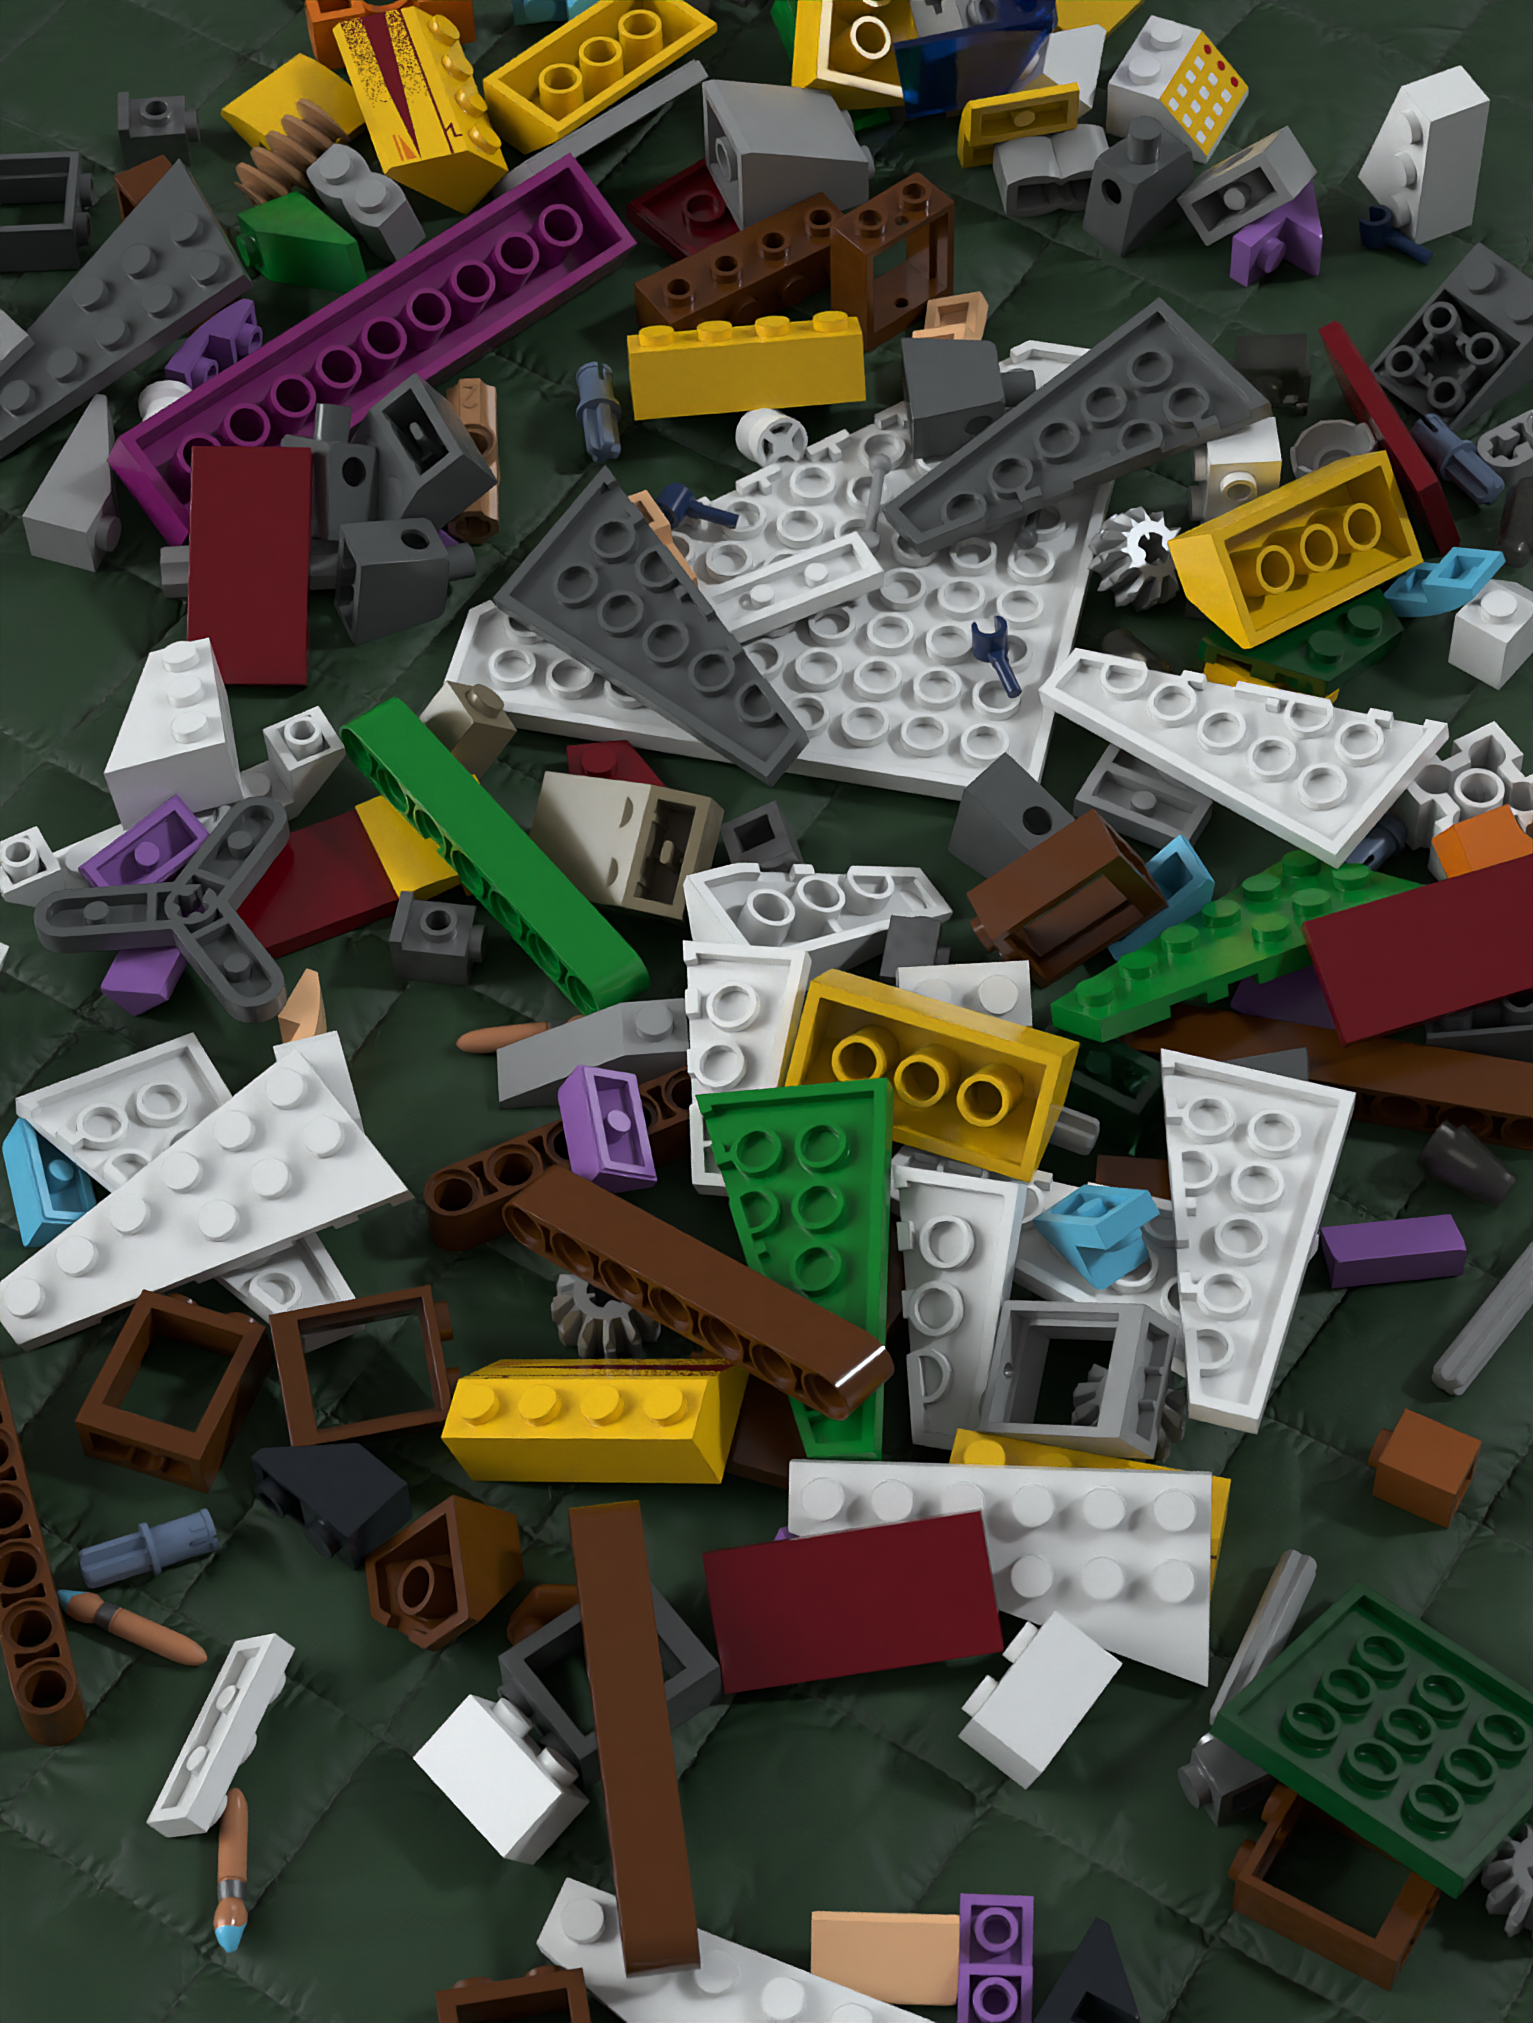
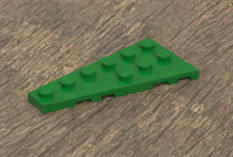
(1231, 938)
(814, 1215)

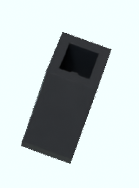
(336, 1494)

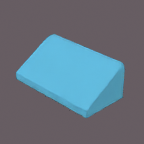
(45, 1185)

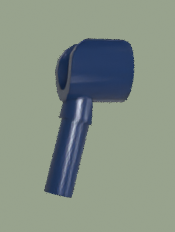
(1379, 234)
(678, 502)
(994, 650)

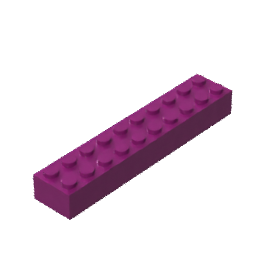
(416, 316)

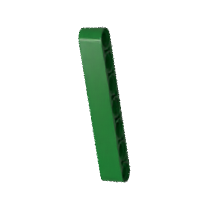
(495, 858)

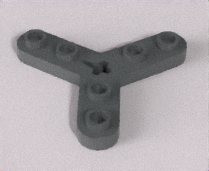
(213, 942)

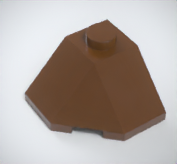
(444, 1571)

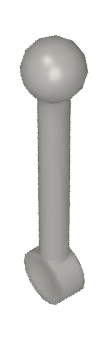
(880, 466)

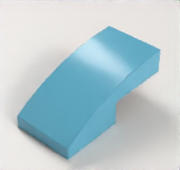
(1443, 586)

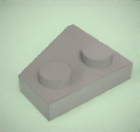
(1142, 800)

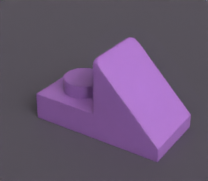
(1286, 233)

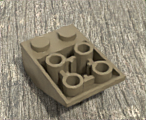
(627, 842)

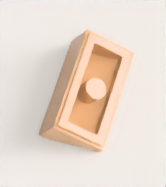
(889, 1955)

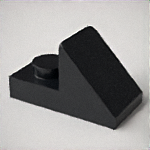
(1092, 1984)

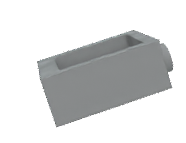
(1133, 1385)

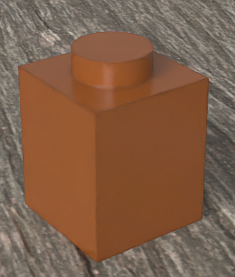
(1424, 1467)

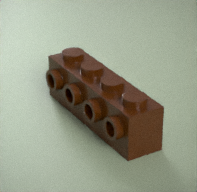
(745, 273)

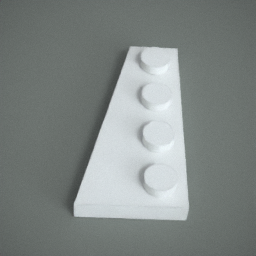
(741, 1028)
(958, 1269)

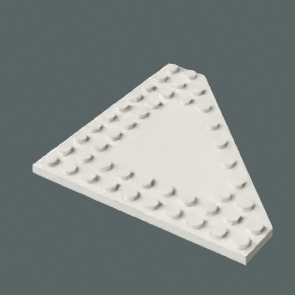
(876, 679)

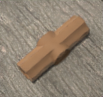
(477, 409)

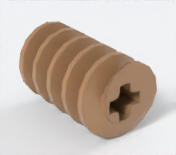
(290, 154)

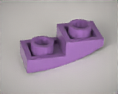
(216, 345)
(995, 1959)

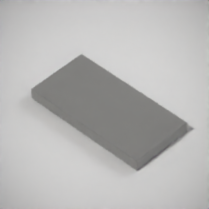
(607, 124)

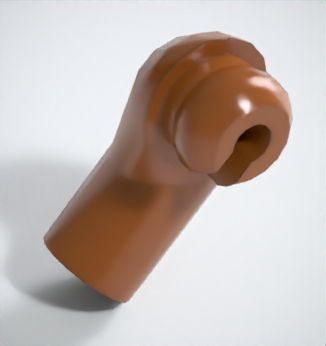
(540, 1608)

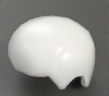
(1329, 442)

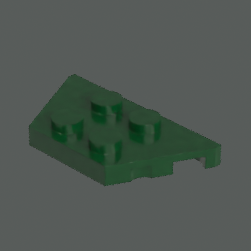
(1321, 651)

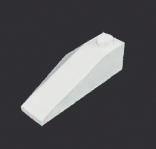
(832, 916)

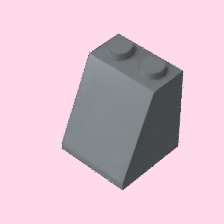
(781, 147)

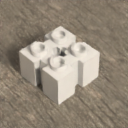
(1472, 781)

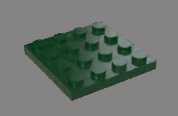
(1393, 1736)

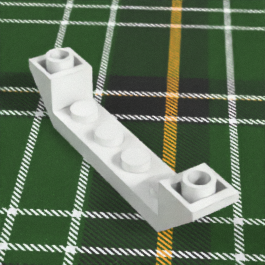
(299, 761)

